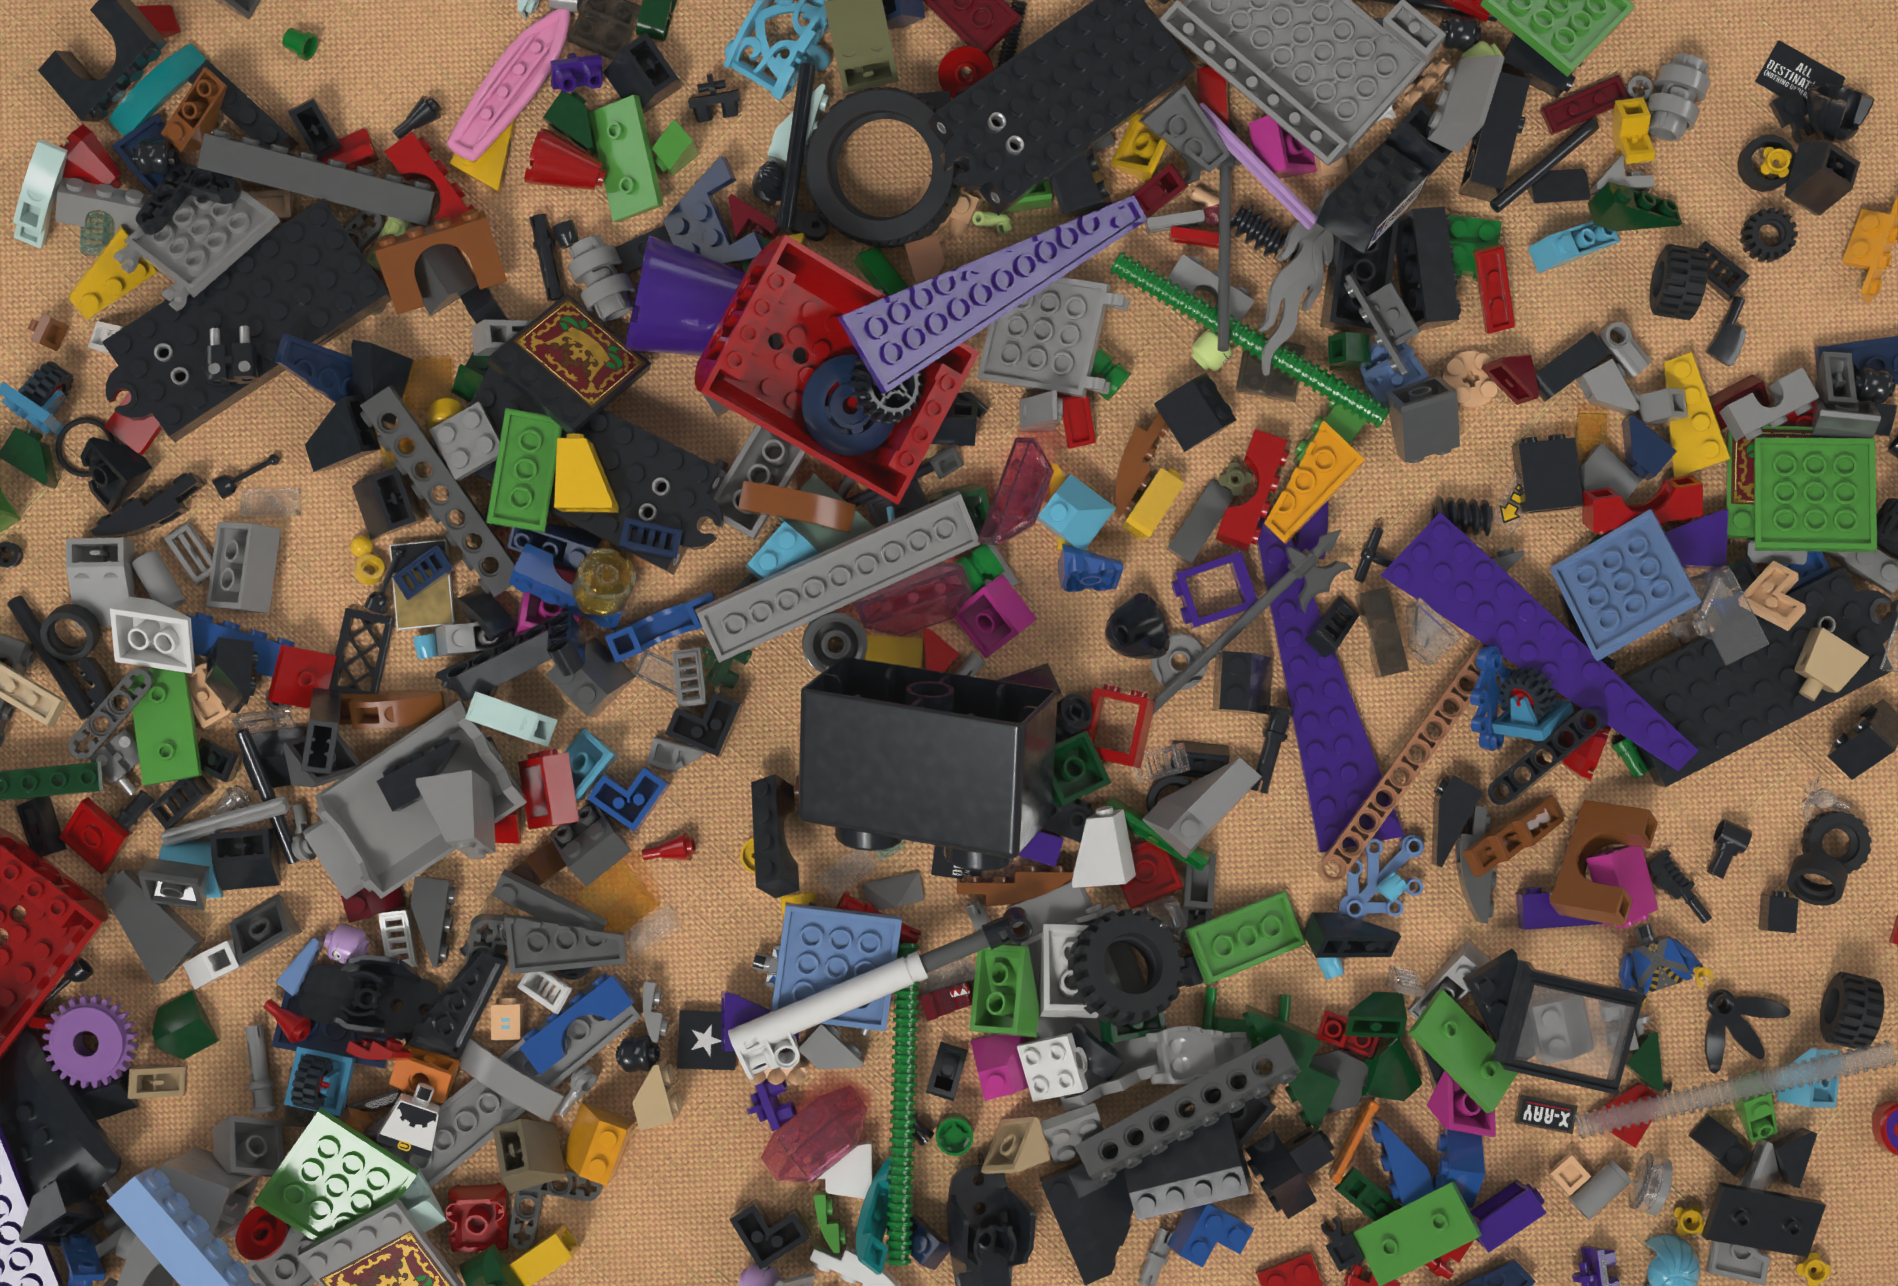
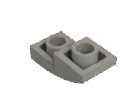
(654, 1019)

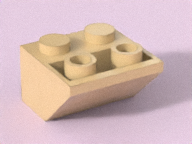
(656, 1099)

